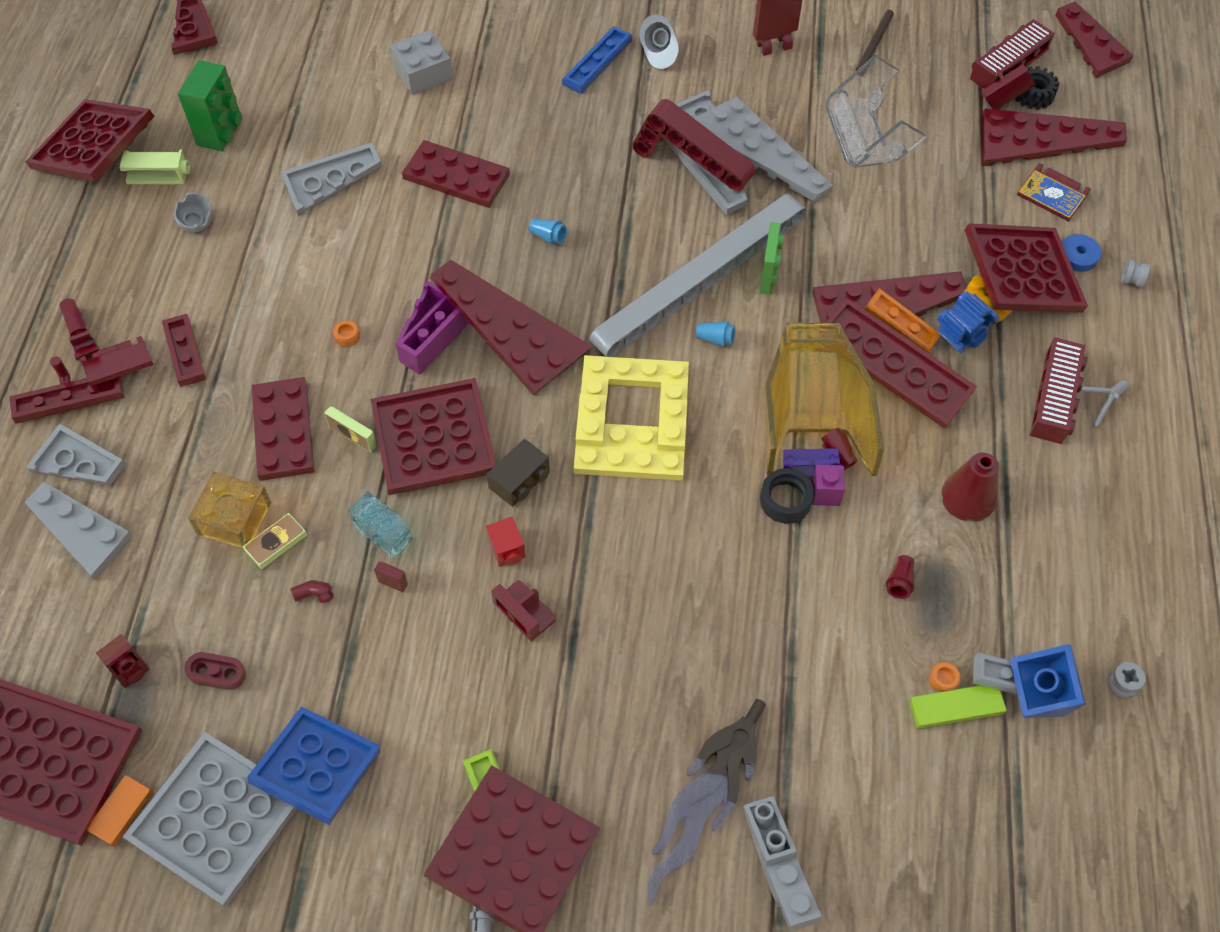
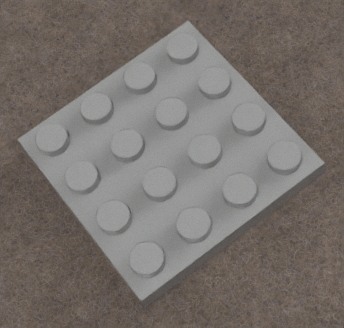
(210, 821)

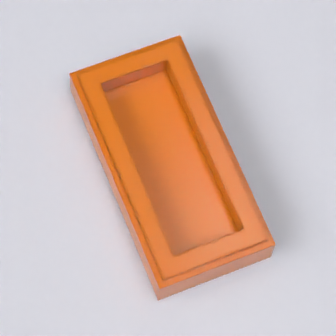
(119, 811)

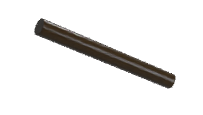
(876, 38)

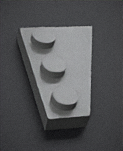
(75, 458)

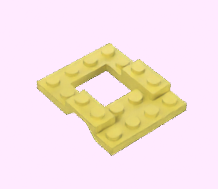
(631, 448)

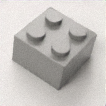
(421, 62)

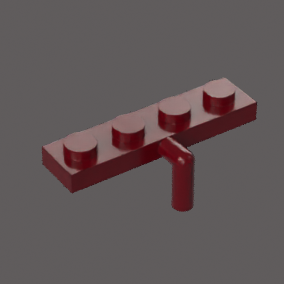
(63, 397)

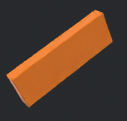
(902, 320)

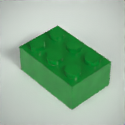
(210, 105)

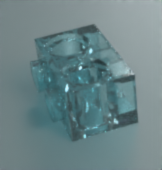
(380, 524)

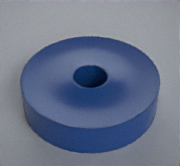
(1089, 252)

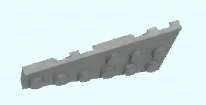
(764, 147)
(725, 197)

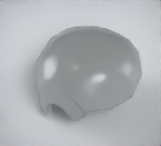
(193, 212)

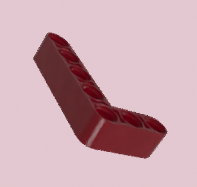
(695, 141)

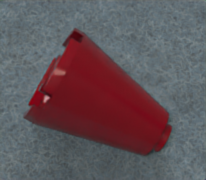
(972, 488)

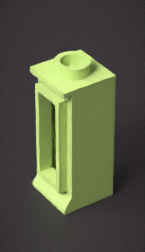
(155, 167)

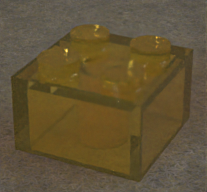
(229, 509)

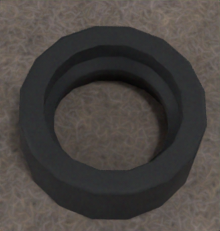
(789, 477)

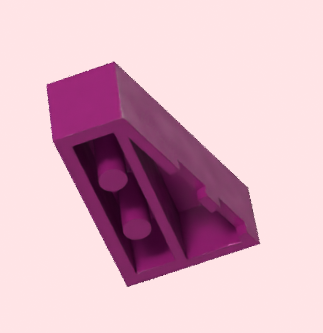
(429, 329)

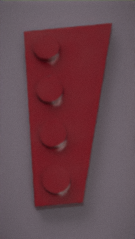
(1096, 43)

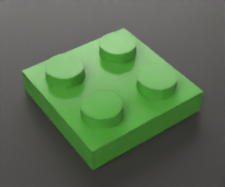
(772, 258)

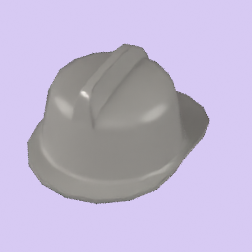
(659, 41)

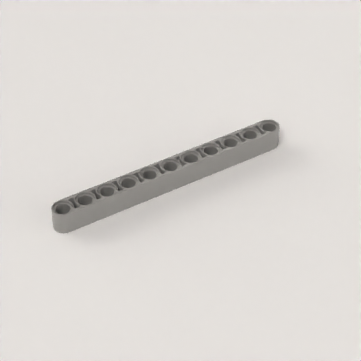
(695, 277)

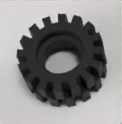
(1043, 96)

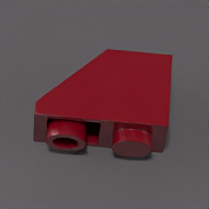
(123, 661)

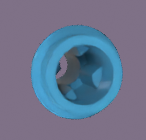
(548, 230)
(716, 332)

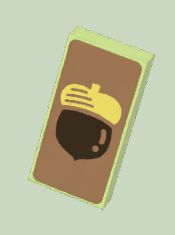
(350, 429)
(274, 541)

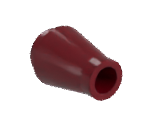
(838, 440)
(901, 579)

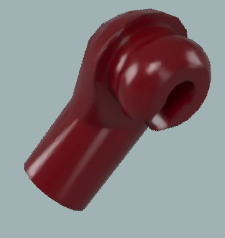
(313, 587)

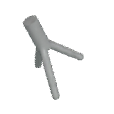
(1111, 393)

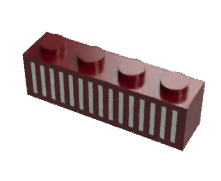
(1020, 48)
(1058, 391)

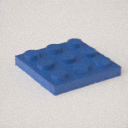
(314, 765)

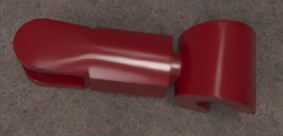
(80, 338)

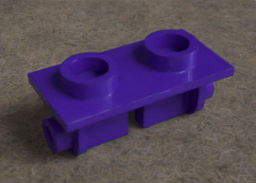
(806, 459)

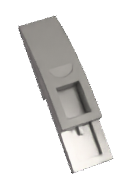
(780, 864)

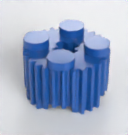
(966, 322)

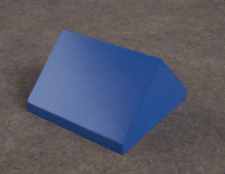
(1048, 682)

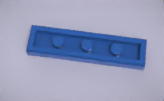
(597, 60)

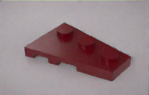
(192, 27)

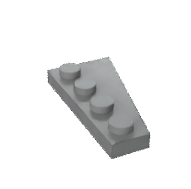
(324, 177)
(79, 529)

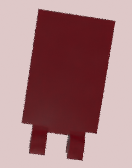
(776, 20)

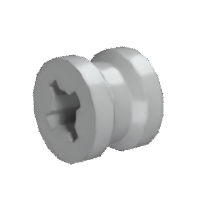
(1135, 273)
(1119, 680)

